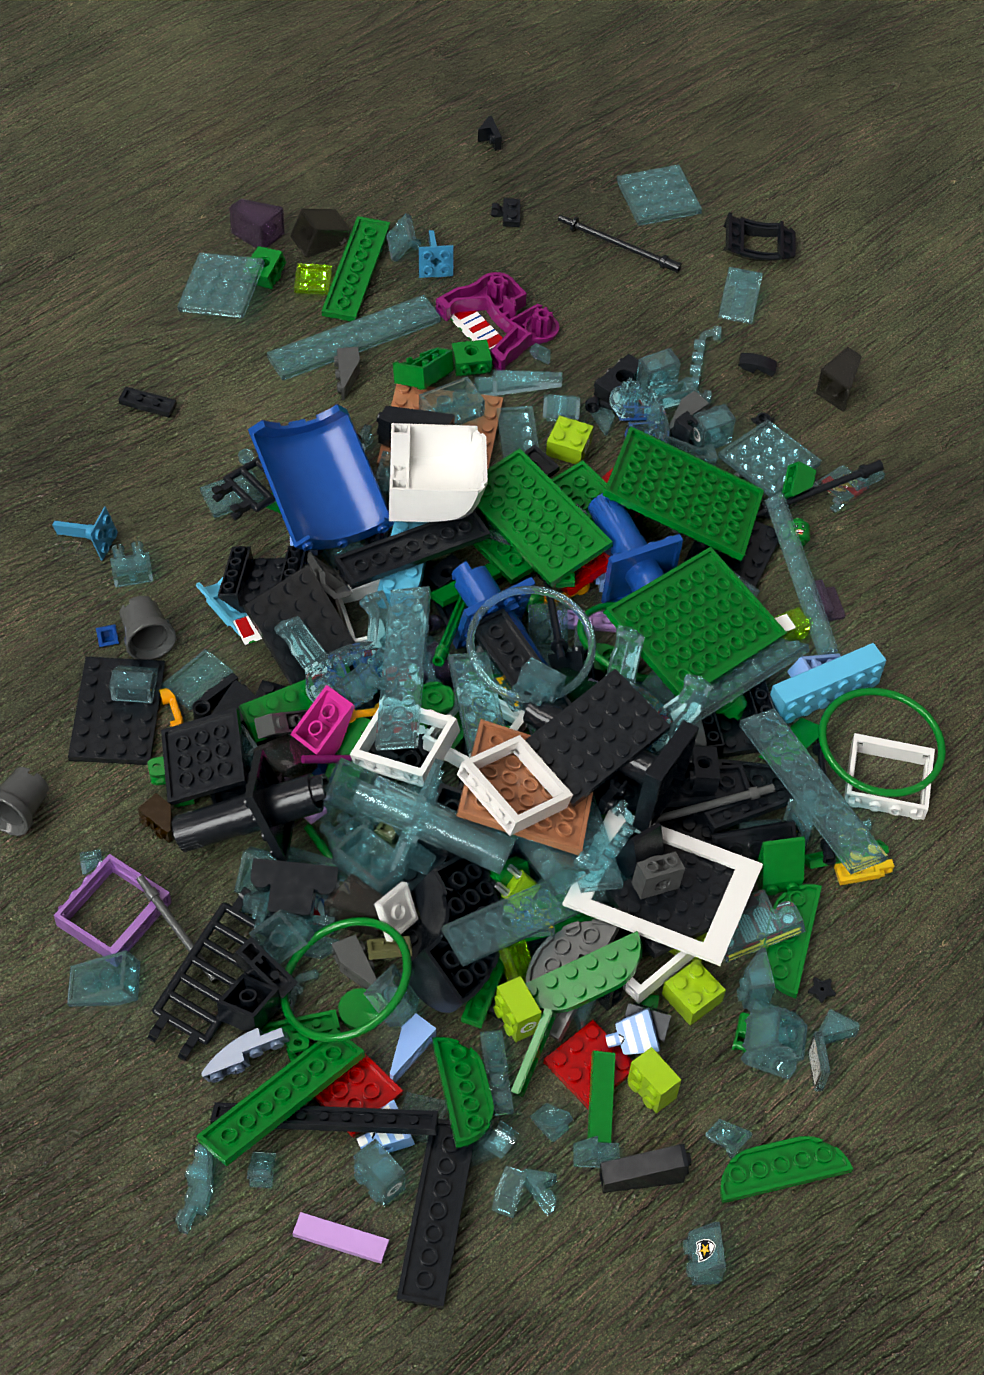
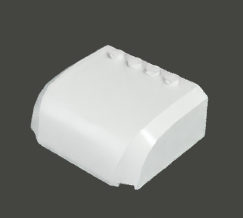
(436, 472)

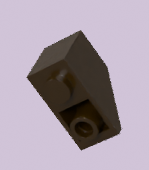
(158, 816)

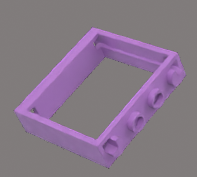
(88, 887)

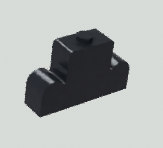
(294, 884)

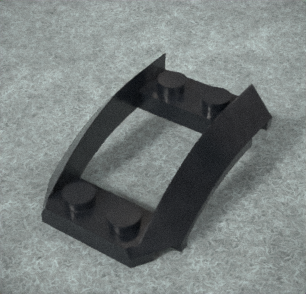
(737, 228)

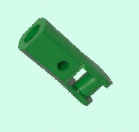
(740, 1032)

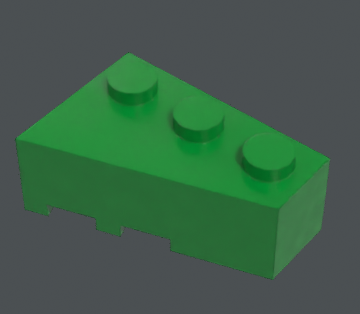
(425, 369)

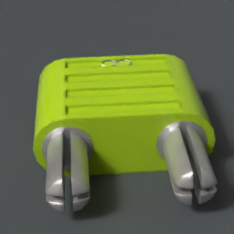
(517, 884)

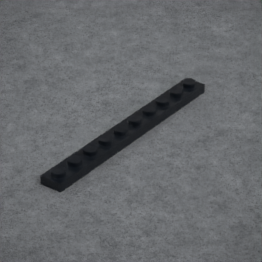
(353, 1119)

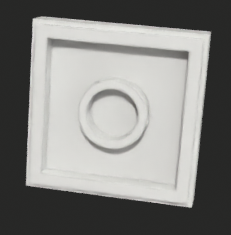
(397, 909)

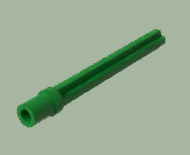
(442, 650)

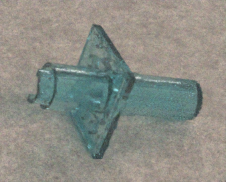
(431, 822)

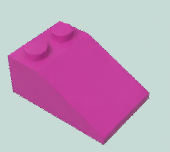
(325, 723)

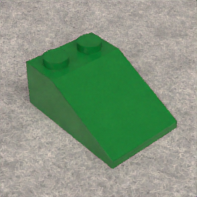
(782, 865)

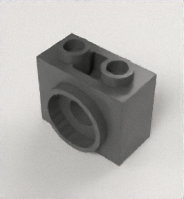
(658, 875)

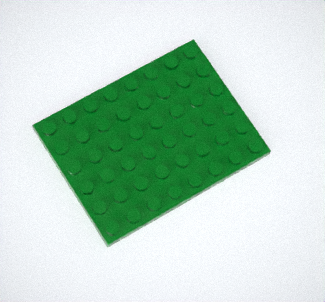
(684, 493)
(697, 621)

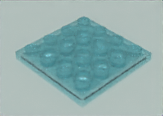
(659, 195)
(221, 285)
(765, 456)

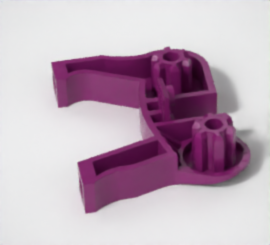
(501, 299)

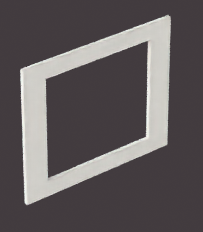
(726, 917)

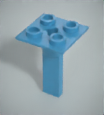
(435, 260)
(100, 533)

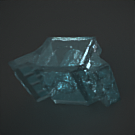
(773, 1039)

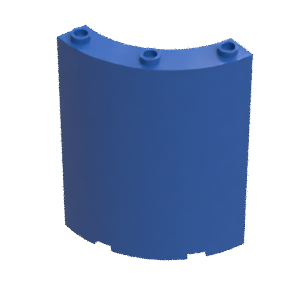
(321, 480)

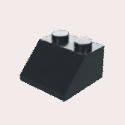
(639, 848)

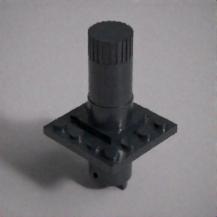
(264, 807)

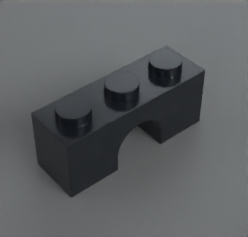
(623, 370)

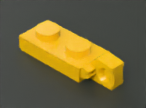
(873, 872)

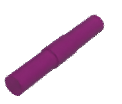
(323, 759)

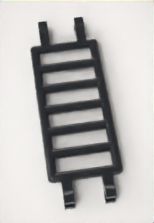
(247, 503)
(181, 976)

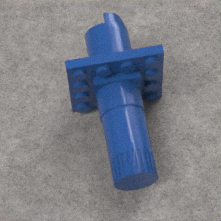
(632, 559)
(475, 589)

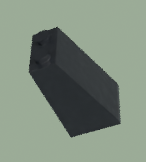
(407, 416)

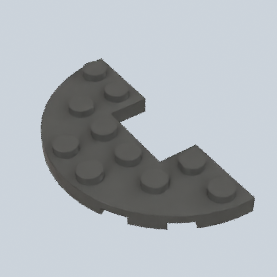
(564, 947)

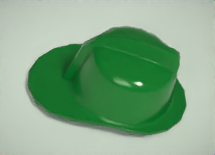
(734, 708)

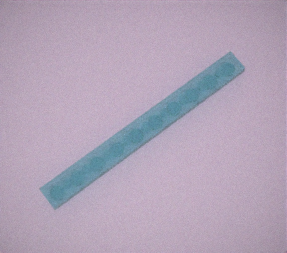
(801, 574)

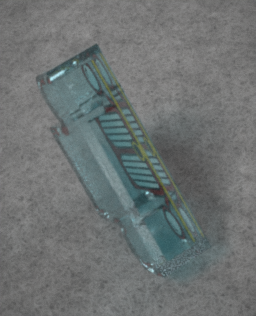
(764, 927)

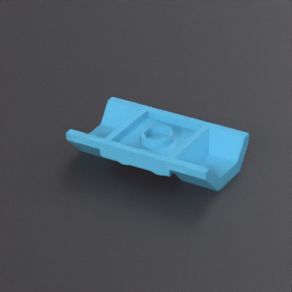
(222, 609)

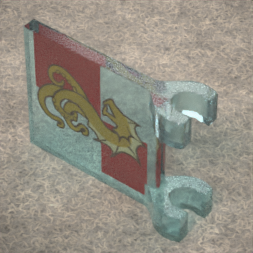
(843, 493)

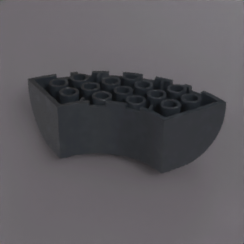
(441, 898)

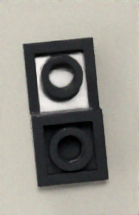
(752, 361)

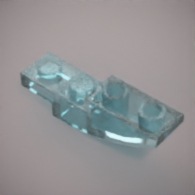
(497, 1071)
(201, 1180)

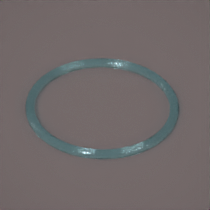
(529, 590)

